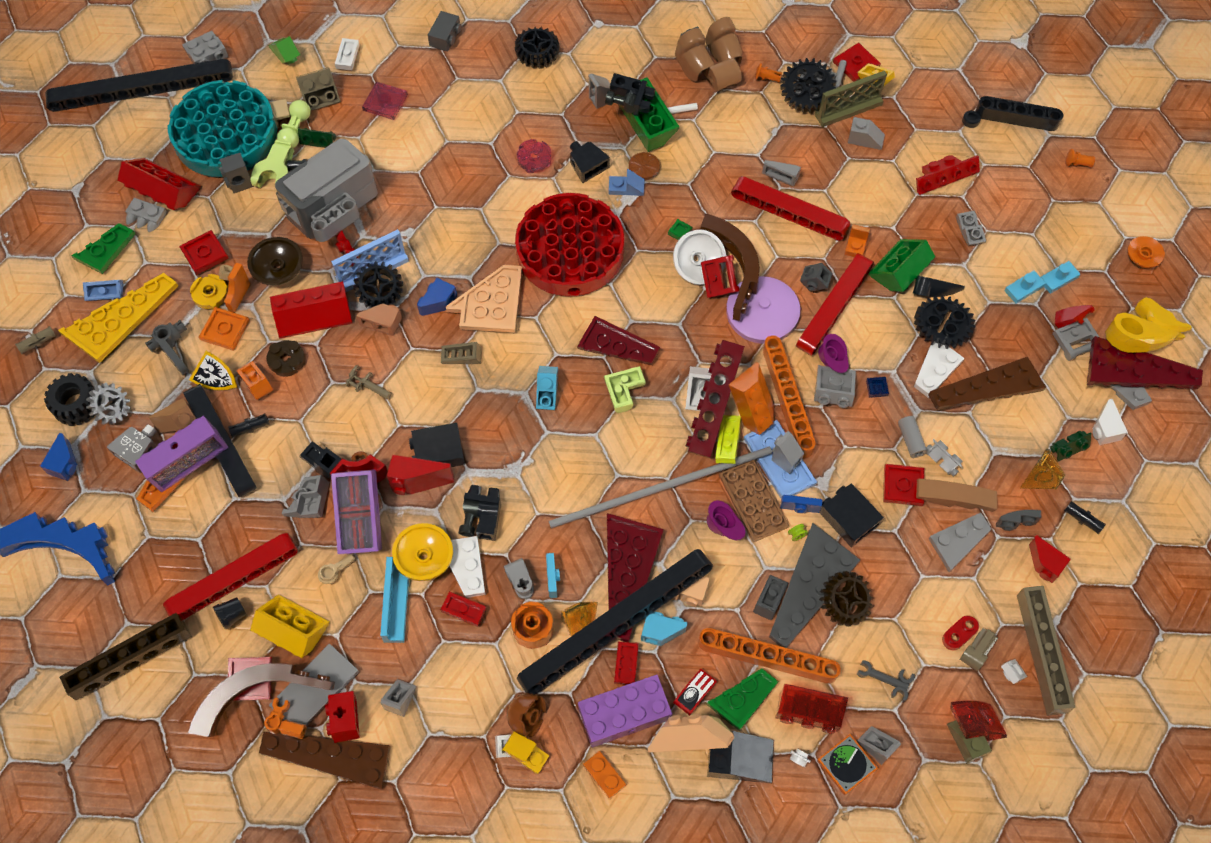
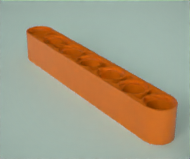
(788, 387)
(778, 653)

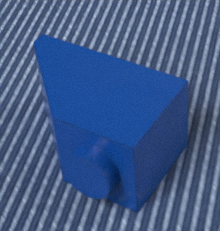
(60, 459)

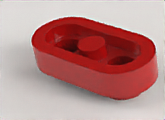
(961, 632)

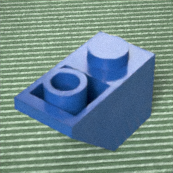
(437, 297)

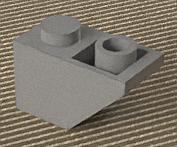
(787, 452)

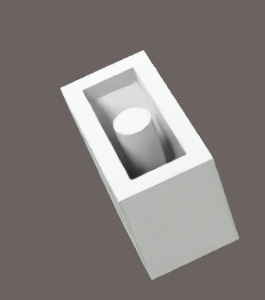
(1109, 425)

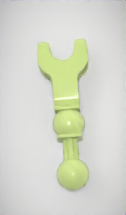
(282, 150)

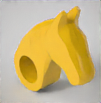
(1148, 332)

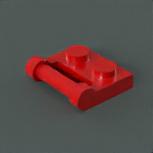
(714, 277)

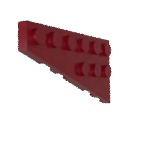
(630, 558)

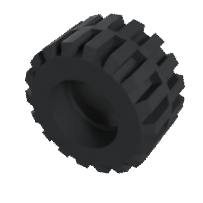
(61, 391)

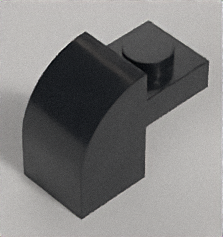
(320, 459)

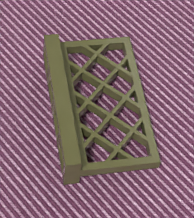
(854, 105)

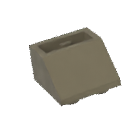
(318, 88)

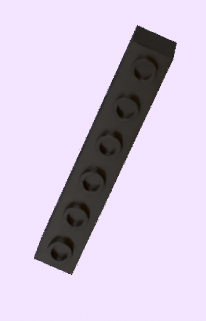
(125, 656)

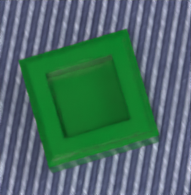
(678, 229)

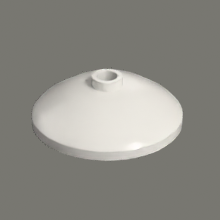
(704, 246)

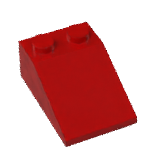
(417, 475)

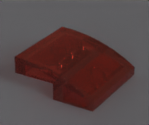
(977, 720)

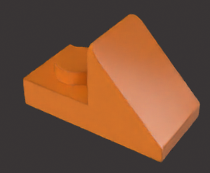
(857, 240)

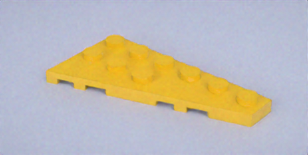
(114, 321)

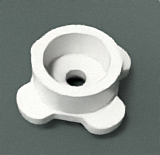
(799, 757)

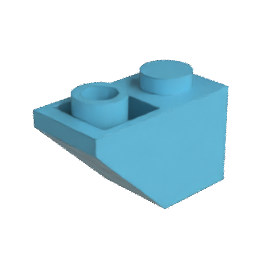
(546, 387)
(661, 629)

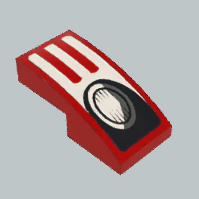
(695, 692)

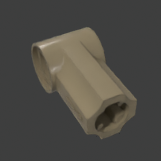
(977, 652)

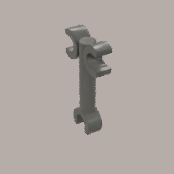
(901, 683)

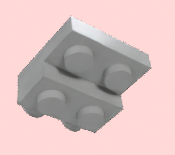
(205, 48)
(834, 387)

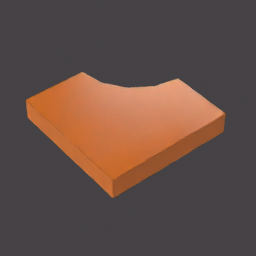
(237, 287)

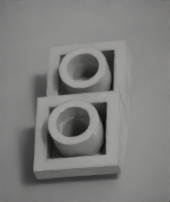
(970, 229)

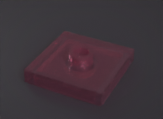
(384, 100)

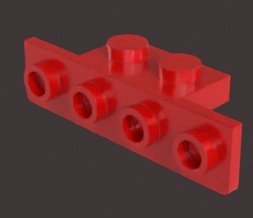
(945, 172)

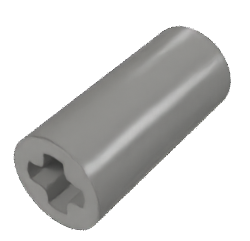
(912, 437)

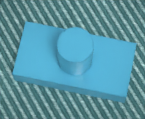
(1060, 277)
(1024, 286)

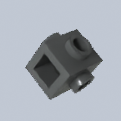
(816, 277)

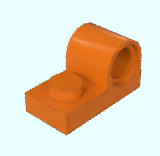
(255, 380)

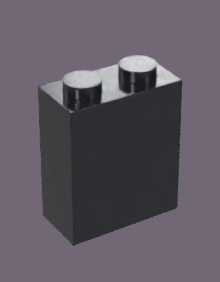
(438, 444)
(851, 514)

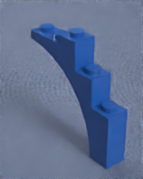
(35, 532)

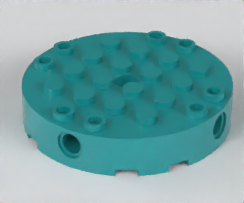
(221, 122)

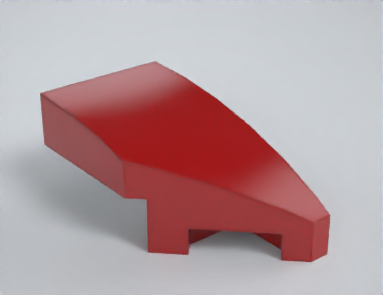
(1072, 314)

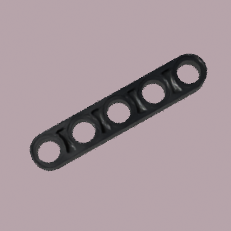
(1019, 113)

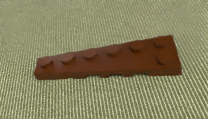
(1003, 381)
(347, 759)

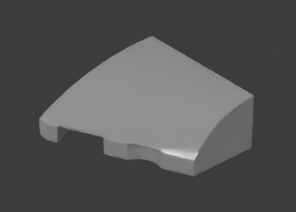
(309, 498)

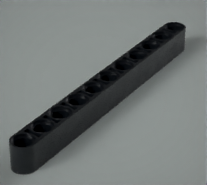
(137, 85)
(614, 622)

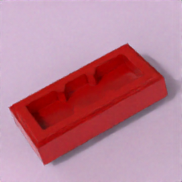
(626, 663)

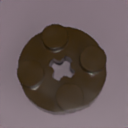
(279, 350)

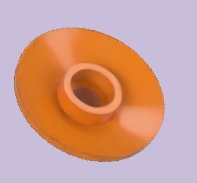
(1152, 251)

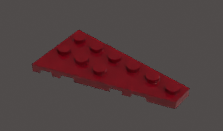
(1137, 369)

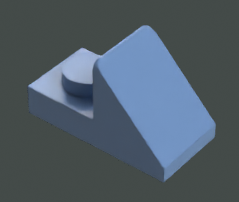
(629, 185)

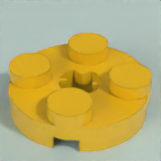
(209, 301)

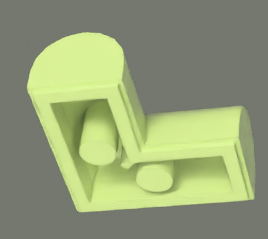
(619, 386)

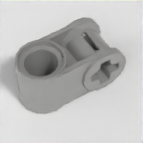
(519, 576)

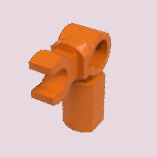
(275, 724)

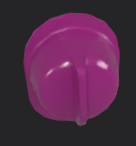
(834, 353)
(724, 521)

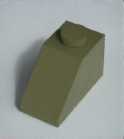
(970, 748)

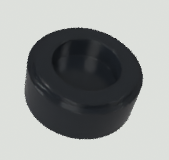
(971, 119)

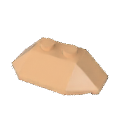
(691, 734)

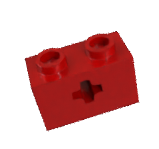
(342, 728)

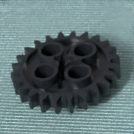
(810, 70)
(956, 329)

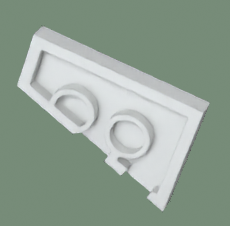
(937, 368)
(467, 566)

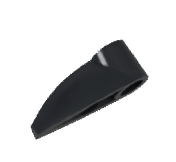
(933, 287)

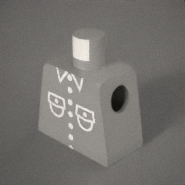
(133, 445)

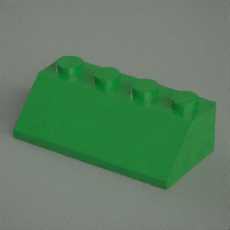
(653, 128)

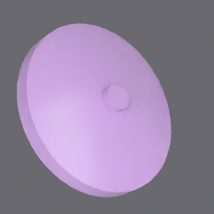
(768, 313)

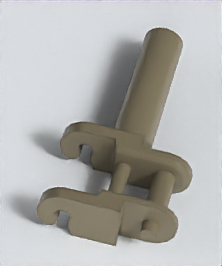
(366, 383)

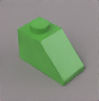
(285, 50)

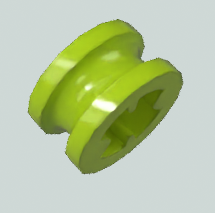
(798, 532)

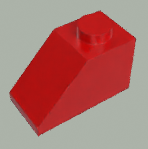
(1047, 559)

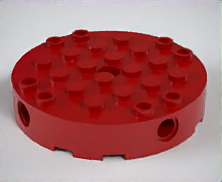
(569, 244)

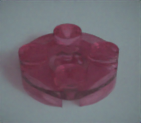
(534, 164)

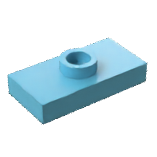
(552, 574)

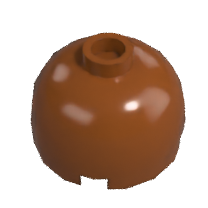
(525, 714)

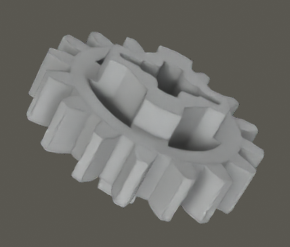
(101, 397)

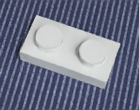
(347, 54)

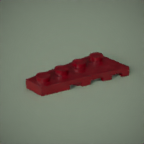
(616, 342)

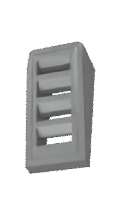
(781, 171)

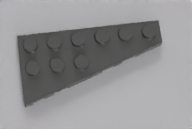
(818, 560)

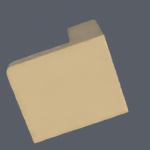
(280, 110)

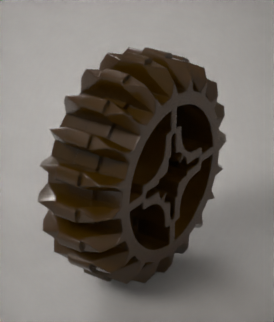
(852, 585)

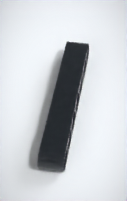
(229, 458)

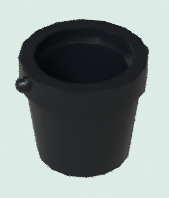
(229, 612)

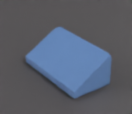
(103, 290)

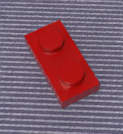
(463, 609)

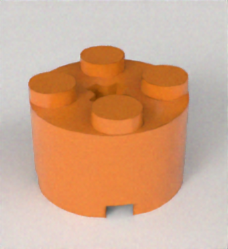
(541, 632)

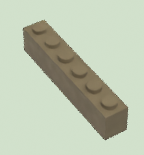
(1045, 651)

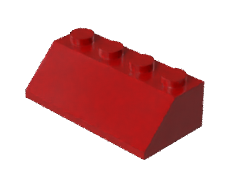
(157, 182)
(311, 310)

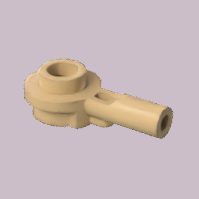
(329, 573)

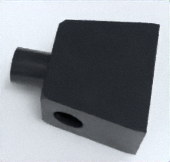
(588, 160)

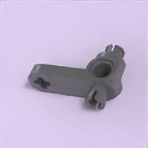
(166, 344)

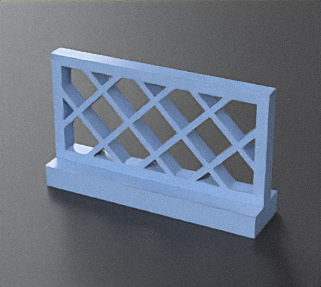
(393, 255)

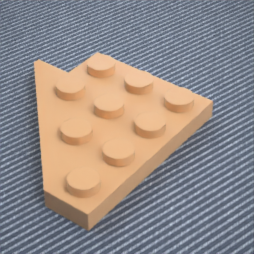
(491, 303)

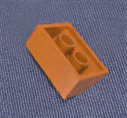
(753, 399)

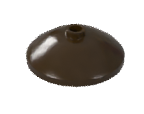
(271, 254)

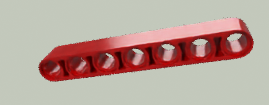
(791, 208)
(834, 304)
(231, 577)

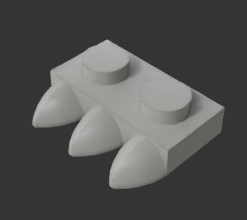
(144, 213)

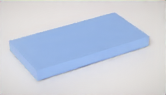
(783, 482)

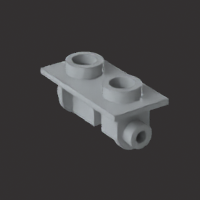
(950, 462)

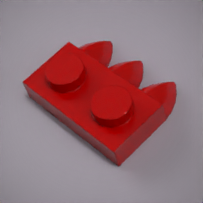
(343, 244)

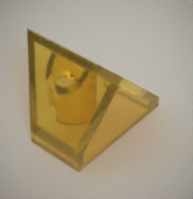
(1045, 473)
(578, 616)

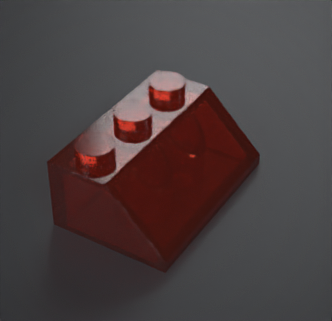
(811, 708)

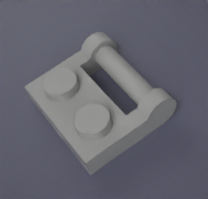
(1073, 334)

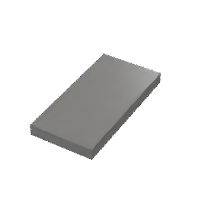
(309, 701)

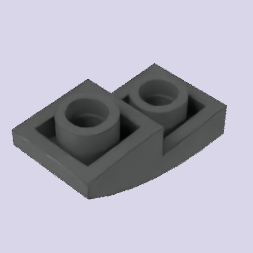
(1012, 520)

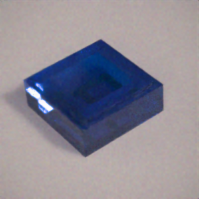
(877, 387)

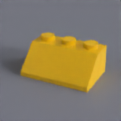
(289, 625)

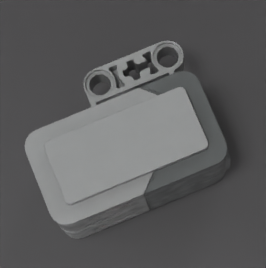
(327, 190)

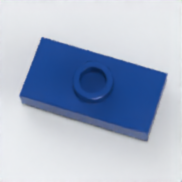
(801, 504)

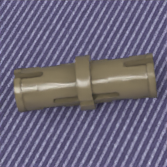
(35, 340)

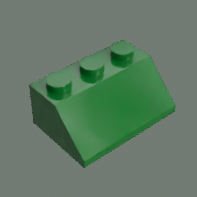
(903, 264)

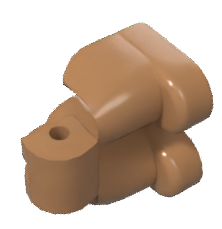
(724, 47)

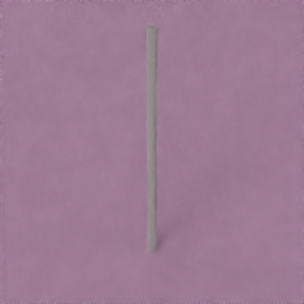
(658, 487)

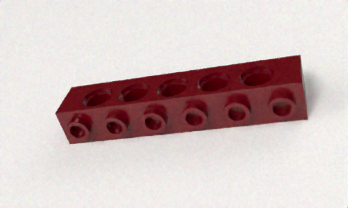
(734, 353)

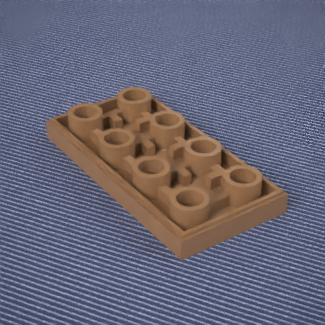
(753, 500)

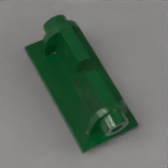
(315, 138)
(1077, 442)

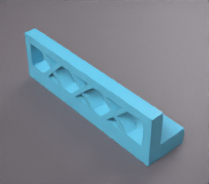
(394, 604)

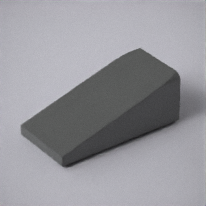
(770, 597)

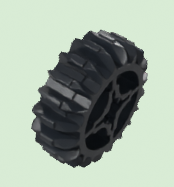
(526, 47)
(385, 285)

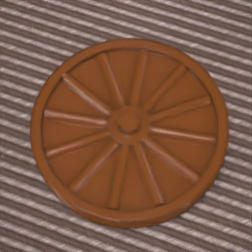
(644, 165)

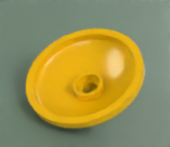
(419, 541)

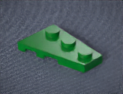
(106, 249)
(743, 699)

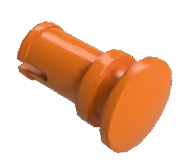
(766, 73)
(1077, 158)

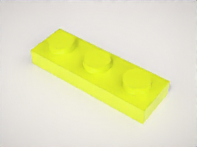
(728, 439)

